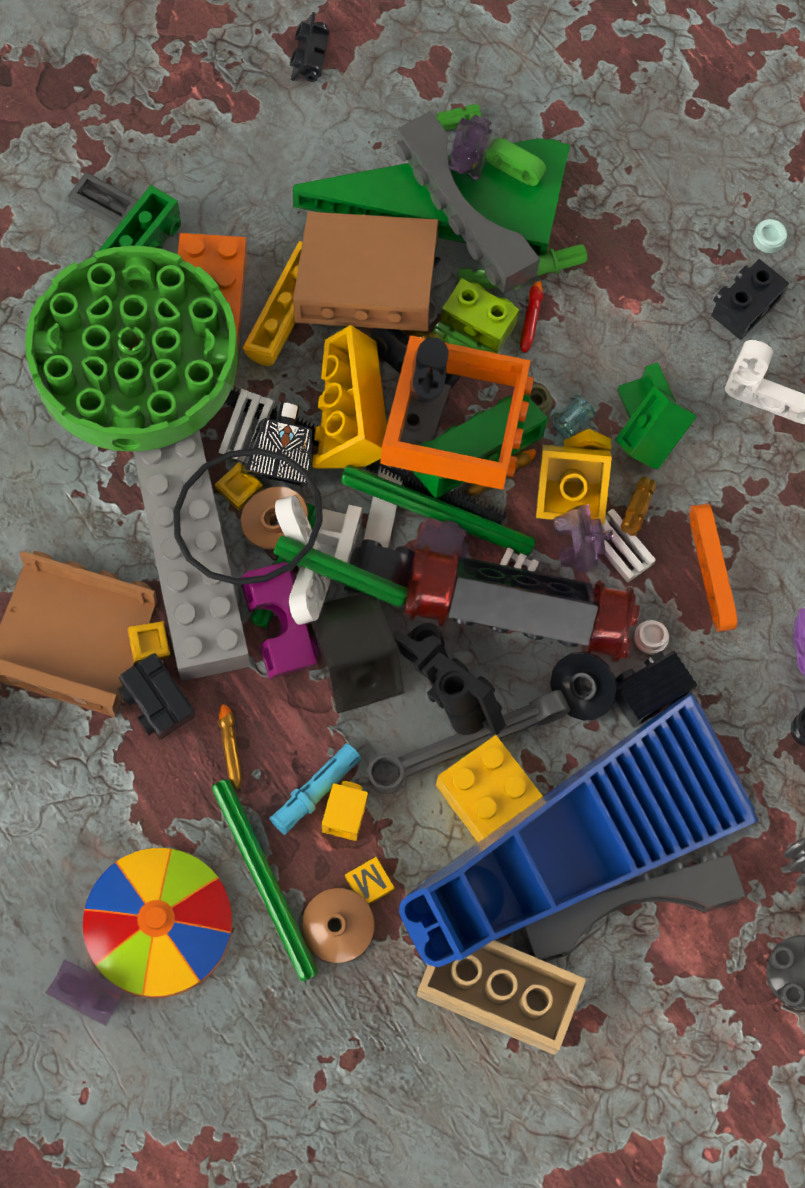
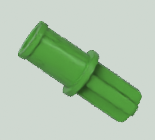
(561, 259)

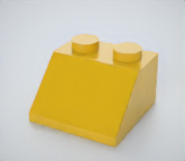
(573, 479)

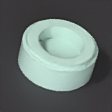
(770, 236)

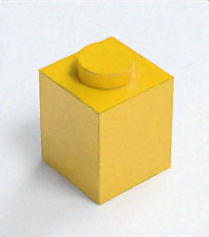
(345, 810)

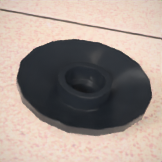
(570, 678)

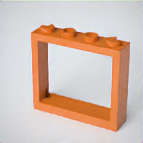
(475, 365)

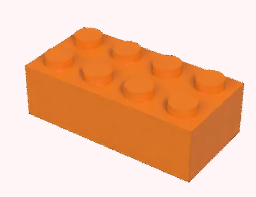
(225, 262)

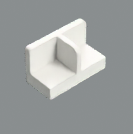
(339, 532)

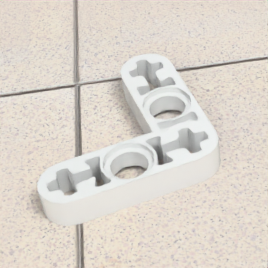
(749, 386)
(309, 587)

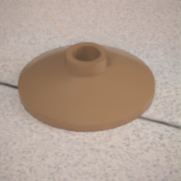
(260, 515)
(356, 929)

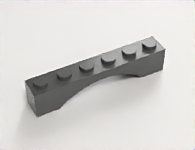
(502, 252)
(701, 886)

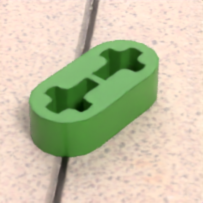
(515, 161)

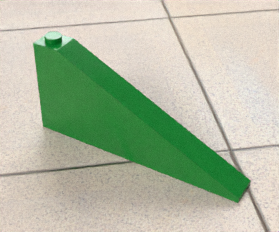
(494, 195)

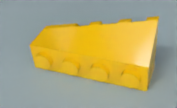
(351, 402)

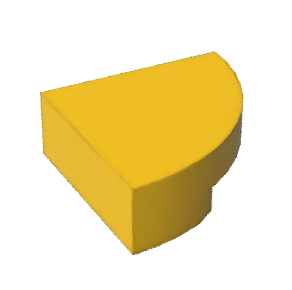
(589, 440)

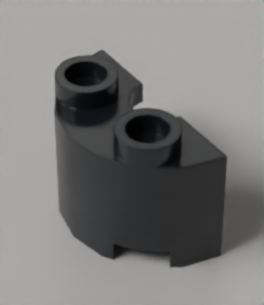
(383, 562)

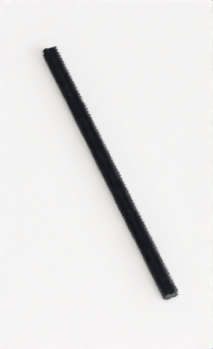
(409, 479)

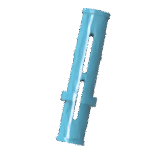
(305, 798)

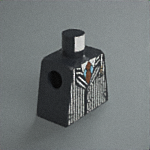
(284, 438)

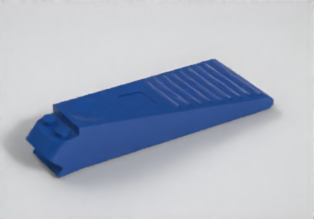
(609, 822)

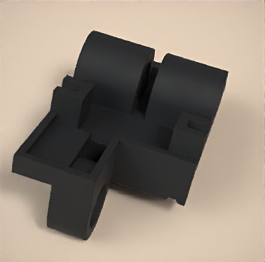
(465, 698)

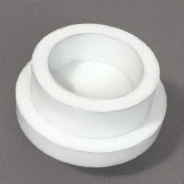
(651, 637)

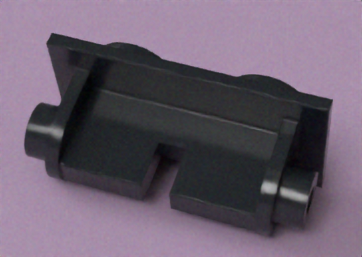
(310, 37)
(391, 346)

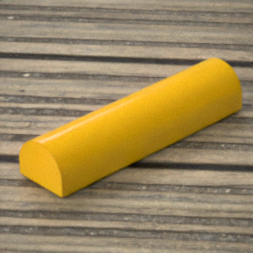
(276, 317)

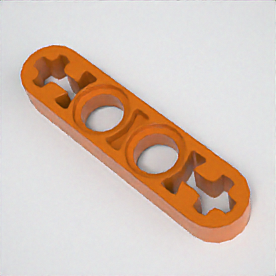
(713, 567)

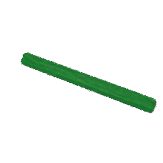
(437, 510)
(265, 880)

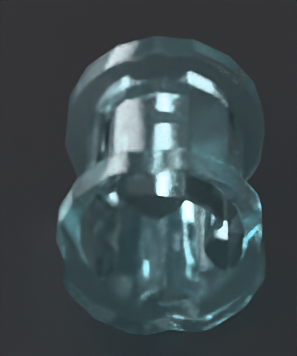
(572, 416)

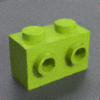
(480, 314)

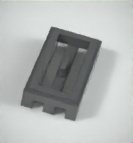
(96, 209)

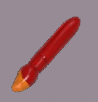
(531, 317)

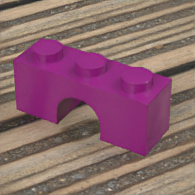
(293, 647)

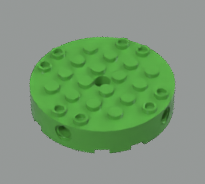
(140, 395)

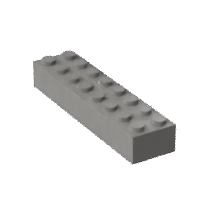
(198, 609)

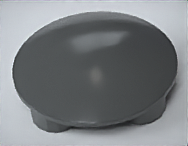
(787, 971)

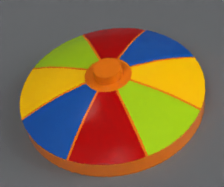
(157, 922)

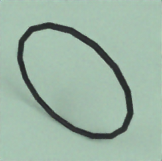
(256, 579)

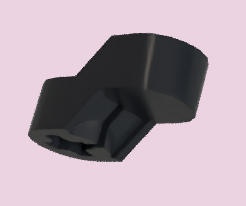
(431, 354)

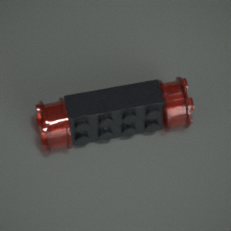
(521, 602)

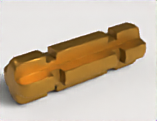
(638, 506)

